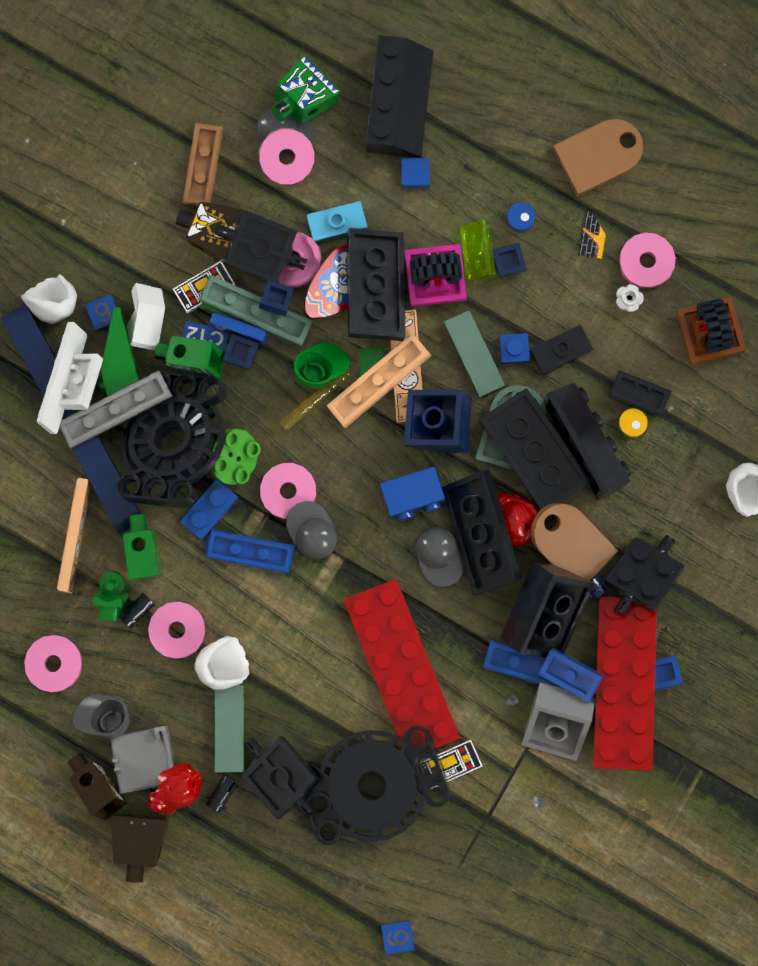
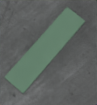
(245, 307)

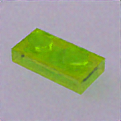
(477, 250)

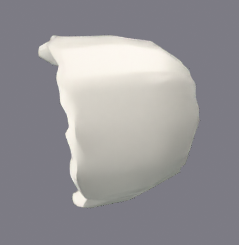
(51, 299)
(743, 489)
(222, 664)

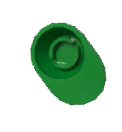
(320, 365)

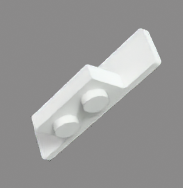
(71, 379)

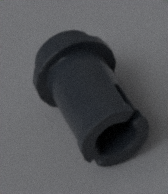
(136, 611)
(221, 794)

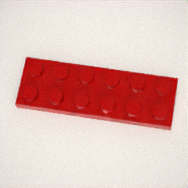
(400, 664)
(627, 690)

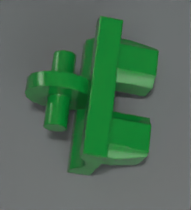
(111, 595)

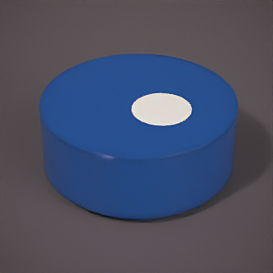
(520, 217)

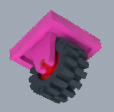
(435, 275)

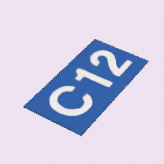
(205, 332)

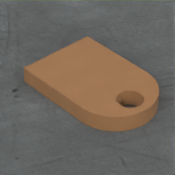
(597, 155)
(572, 542)

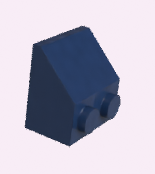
(438, 420)

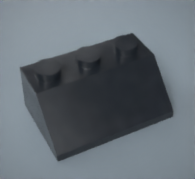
(546, 610)

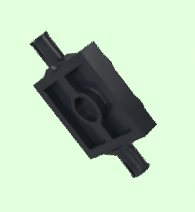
(260, 246)
(644, 575)
(280, 777)

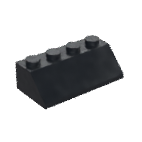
(399, 97)
(586, 440)

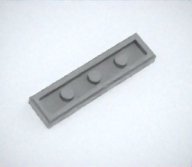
(115, 409)

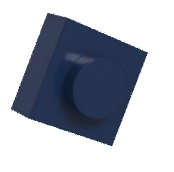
(509, 260)
(276, 298)
(240, 352)

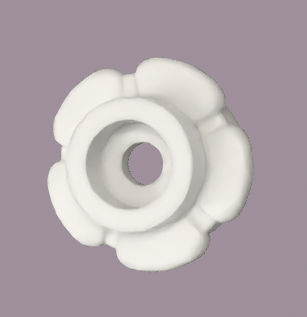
(629, 305)

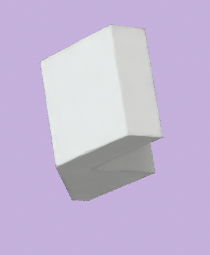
(147, 320)

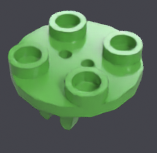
(229, 468)

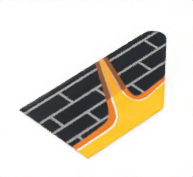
(592, 237)

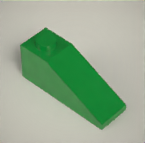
(118, 362)

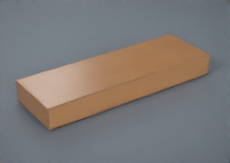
(202, 164)

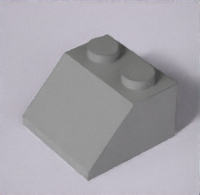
(558, 722)

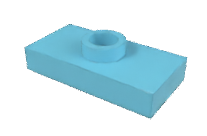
(336, 221)

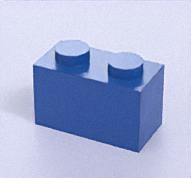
(412, 494)

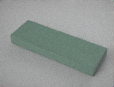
(474, 354)
(229, 729)

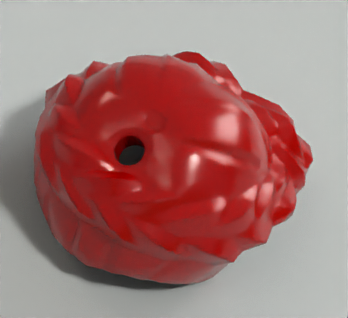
(517, 514)
(176, 789)

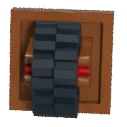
(710, 330)

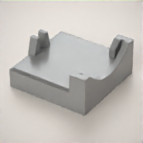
(141, 758)

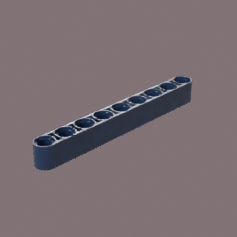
(91, 453)

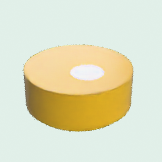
(632, 423)

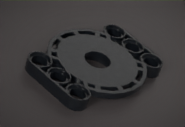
(144, 437)
(402, 780)

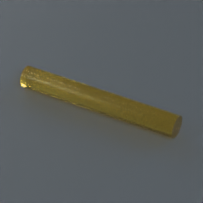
(313, 401)

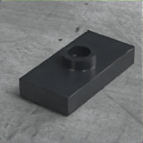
(561, 349)
(639, 394)

